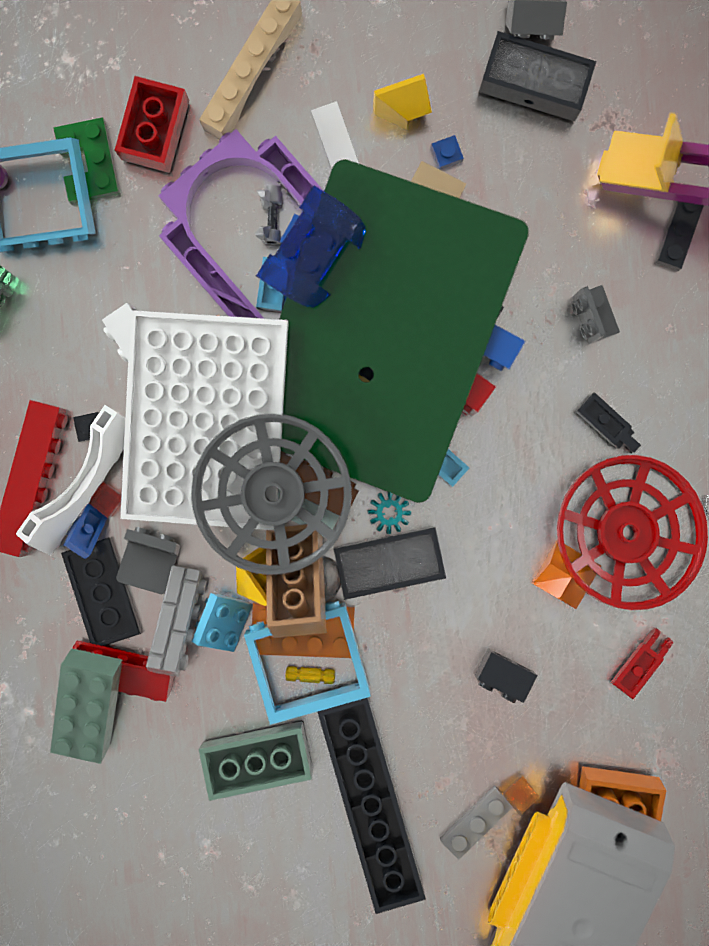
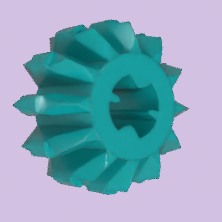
(390, 521)

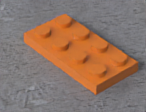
(327, 644)

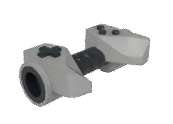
(270, 200)

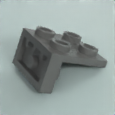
(595, 314)

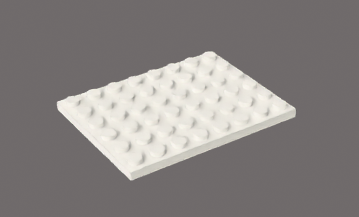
(182, 390)

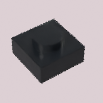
(82, 426)

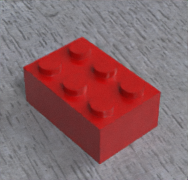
(152, 124)

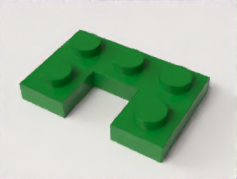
(95, 143)

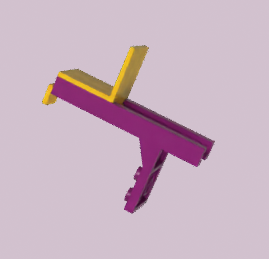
(648, 163)

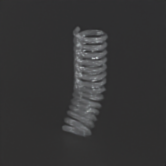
(705, 498)

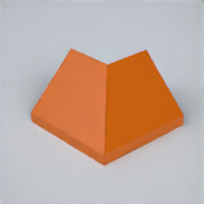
(556, 579)

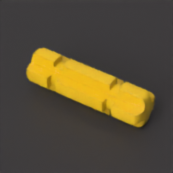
(310, 675)

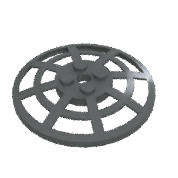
(254, 494)

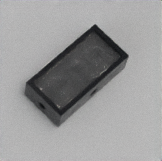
(537, 76)
(389, 562)

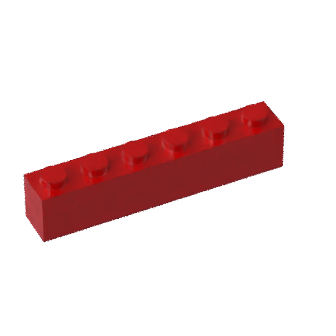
(30, 472)

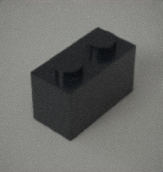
(506, 676)

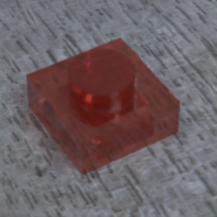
(106, 499)

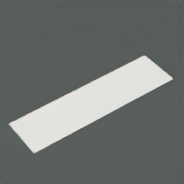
(333, 133)

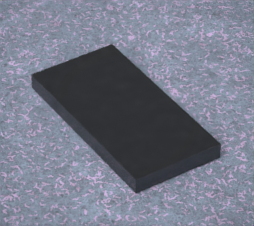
(100, 597)

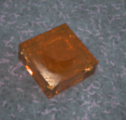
(520, 795)

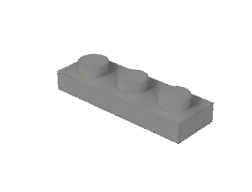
(476, 822)

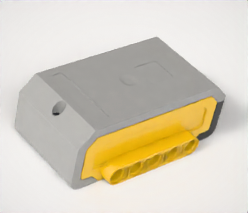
(583, 875)

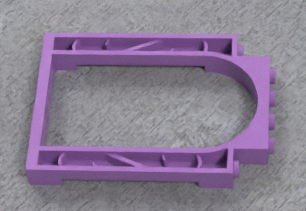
(178, 196)

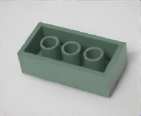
(85, 705)
(255, 761)

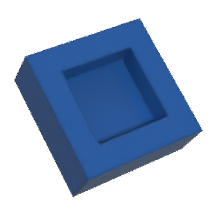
(447, 152)

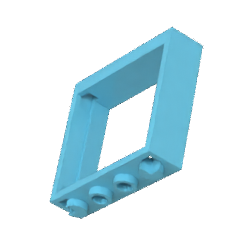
(48, 148)
(319, 701)

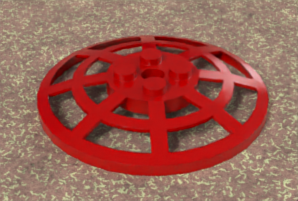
(645, 529)

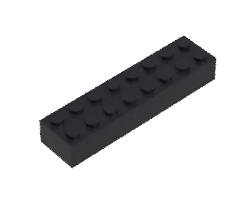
(372, 805)

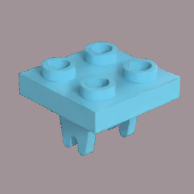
(221, 622)

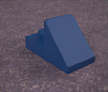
(85, 531)

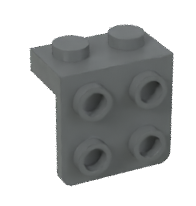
(147, 560)

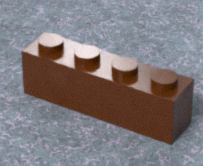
(335, 495)

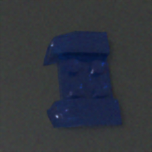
(312, 248)

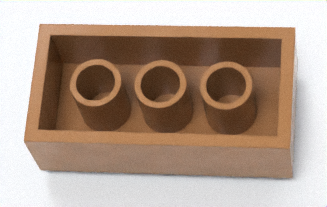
(296, 597)

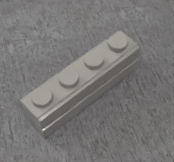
(175, 621)

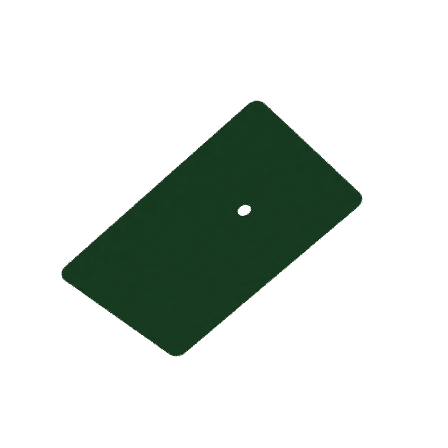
(413, 311)

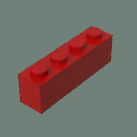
(134, 675)

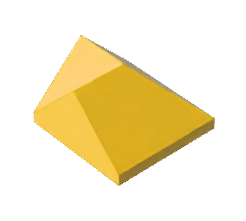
(402, 101)
(253, 584)

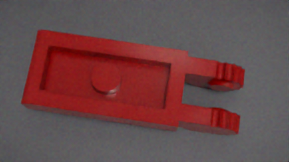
(641, 664)

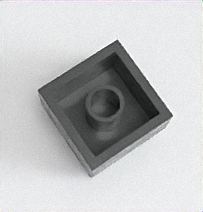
(536, 18)

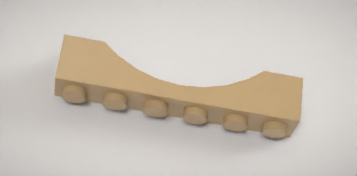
(230, 97)

